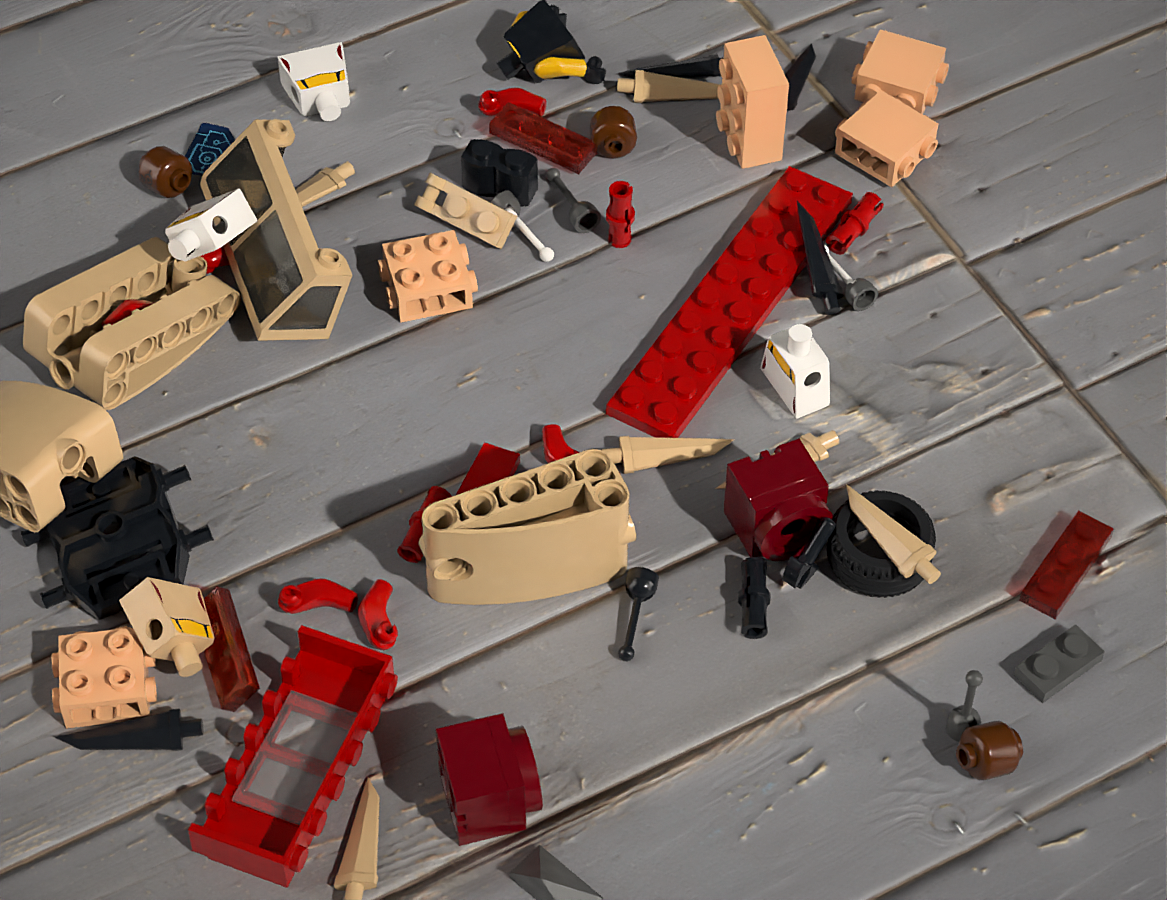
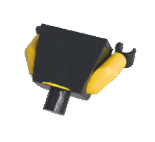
(546, 48)

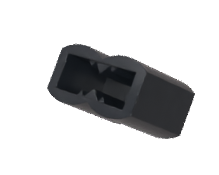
(491, 170)

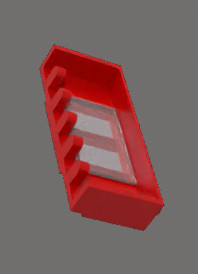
(295, 758)

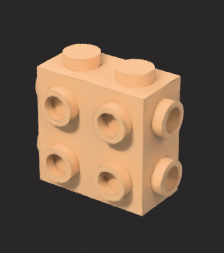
(902, 69)
(886, 138)
(427, 276)
(102, 678)

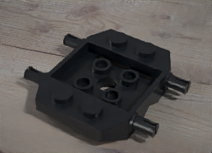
(128, 495)

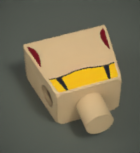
(170, 622)

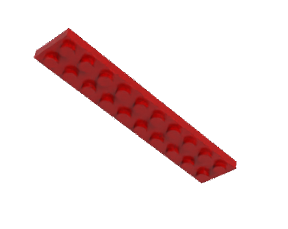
(726, 308)

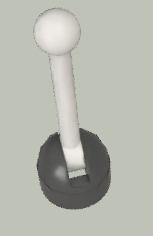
(510, 203)
(858, 292)

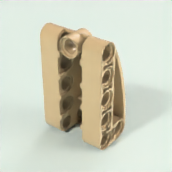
(127, 357)
(44, 440)
(535, 536)

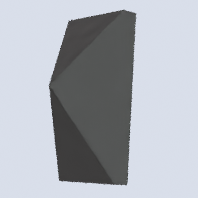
(549, 879)

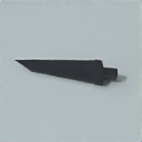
(687, 68)
(798, 75)
(821, 272)
(151, 732)

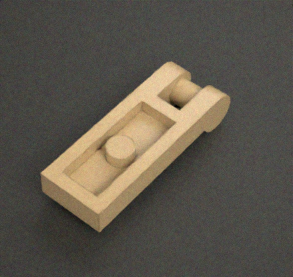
(467, 211)

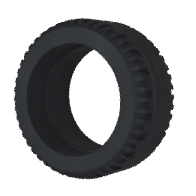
(871, 574)

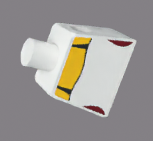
(316, 80)
(193, 232)
(796, 359)

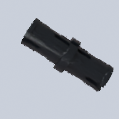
(754, 598)

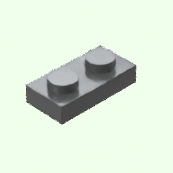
(1059, 663)

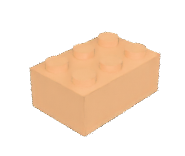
(752, 101)

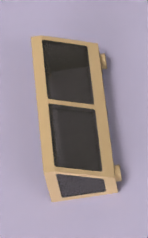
(279, 270)

